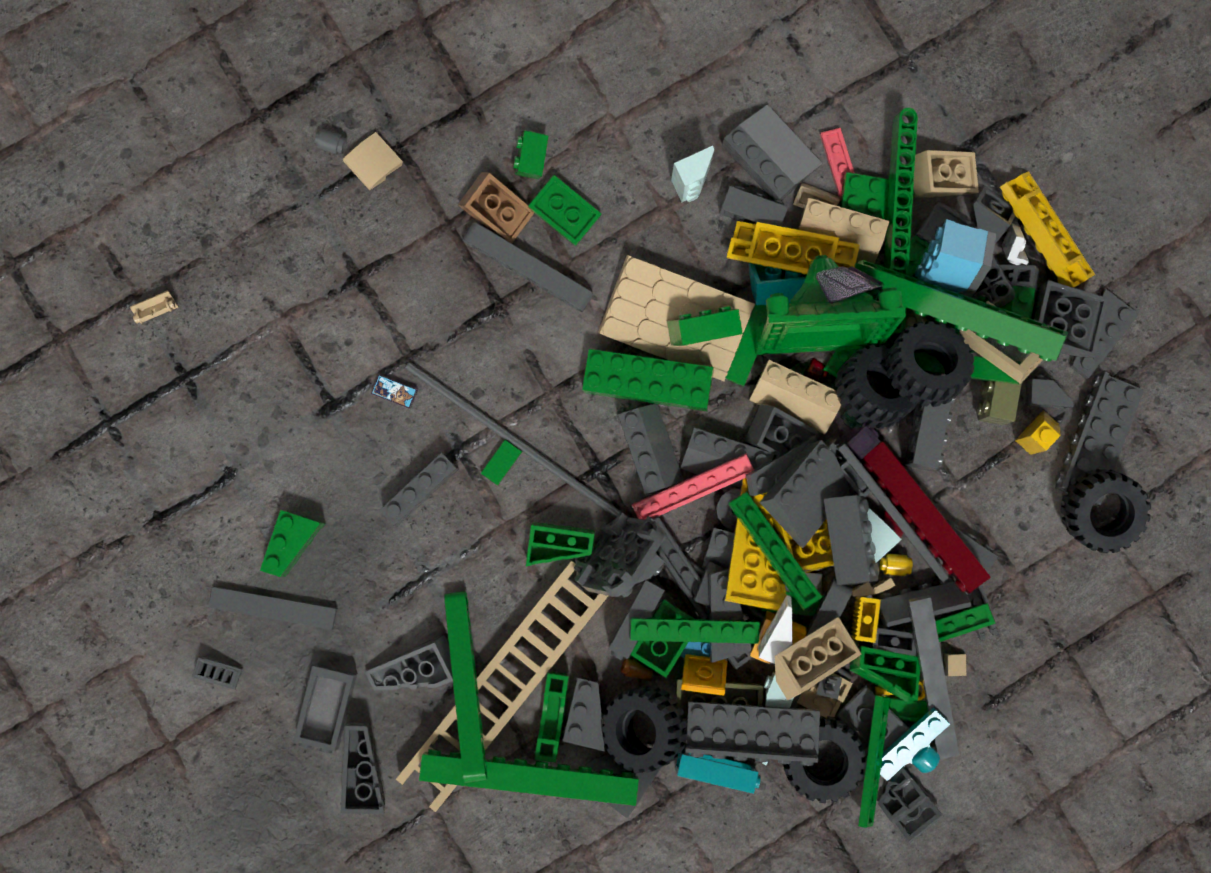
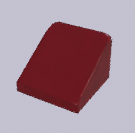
(815, 373)

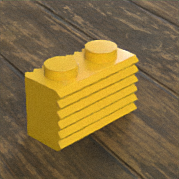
(865, 619)

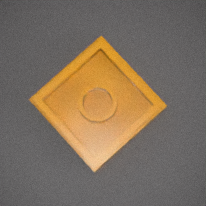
(703, 675)

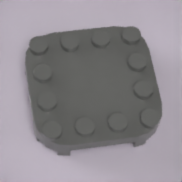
(620, 556)

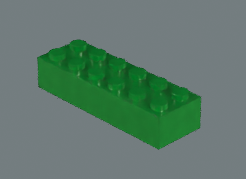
(648, 380)

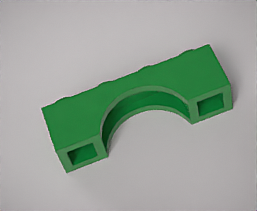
(552, 716)

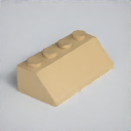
(846, 225)
(797, 396)
(814, 658)

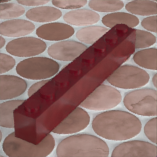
(926, 518)

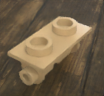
(153, 307)

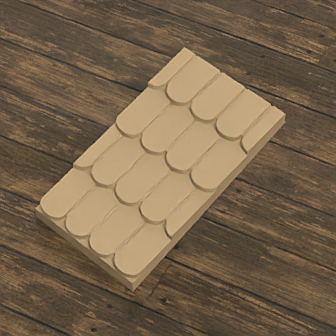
(650, 297)

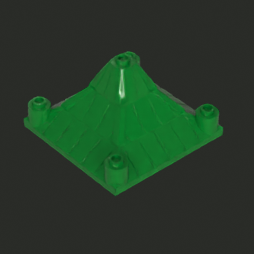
(816, 325)

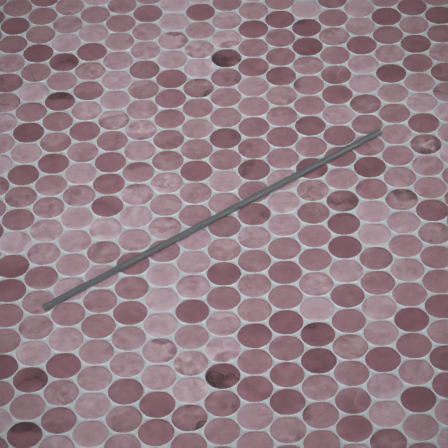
(554, 469)

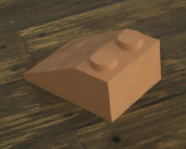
(496, 207)

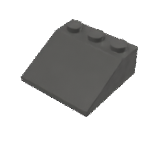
(1074, 312)

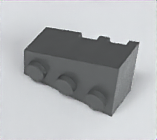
(585, 716)

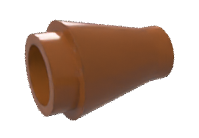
(634, 668)

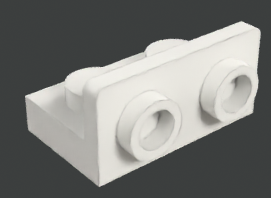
(1014, 245)

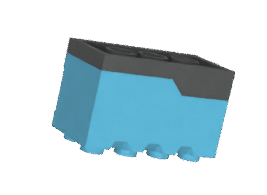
(957, 258)

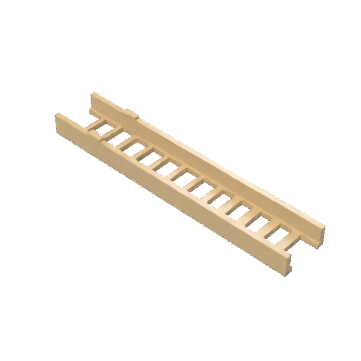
(553, 656)

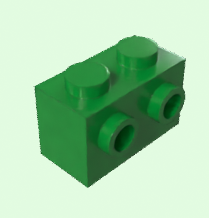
(530, 154)

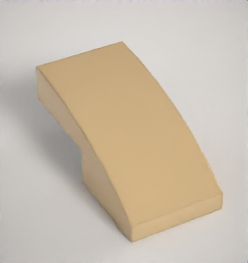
(865, 589)

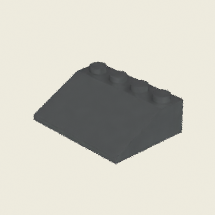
(771, 153)
(800, 492)

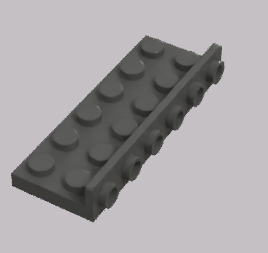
(1100, 429)
(753, 732)

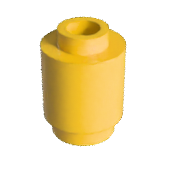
(896, 564)

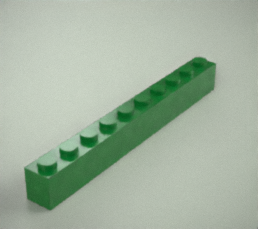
(971, 313)
(534, 778)

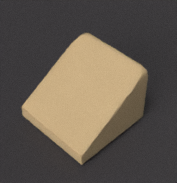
(955, 664)

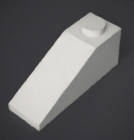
(779, 633)

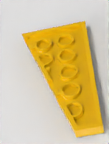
(750, 574)

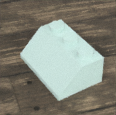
(691, 173)

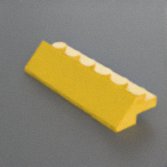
(1046, 230)
(787, 247)

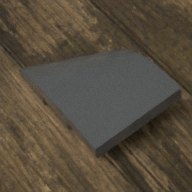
(908, 805)

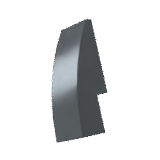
(852, 478)

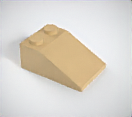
(945, 174)

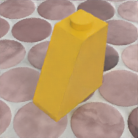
(1039, 434)

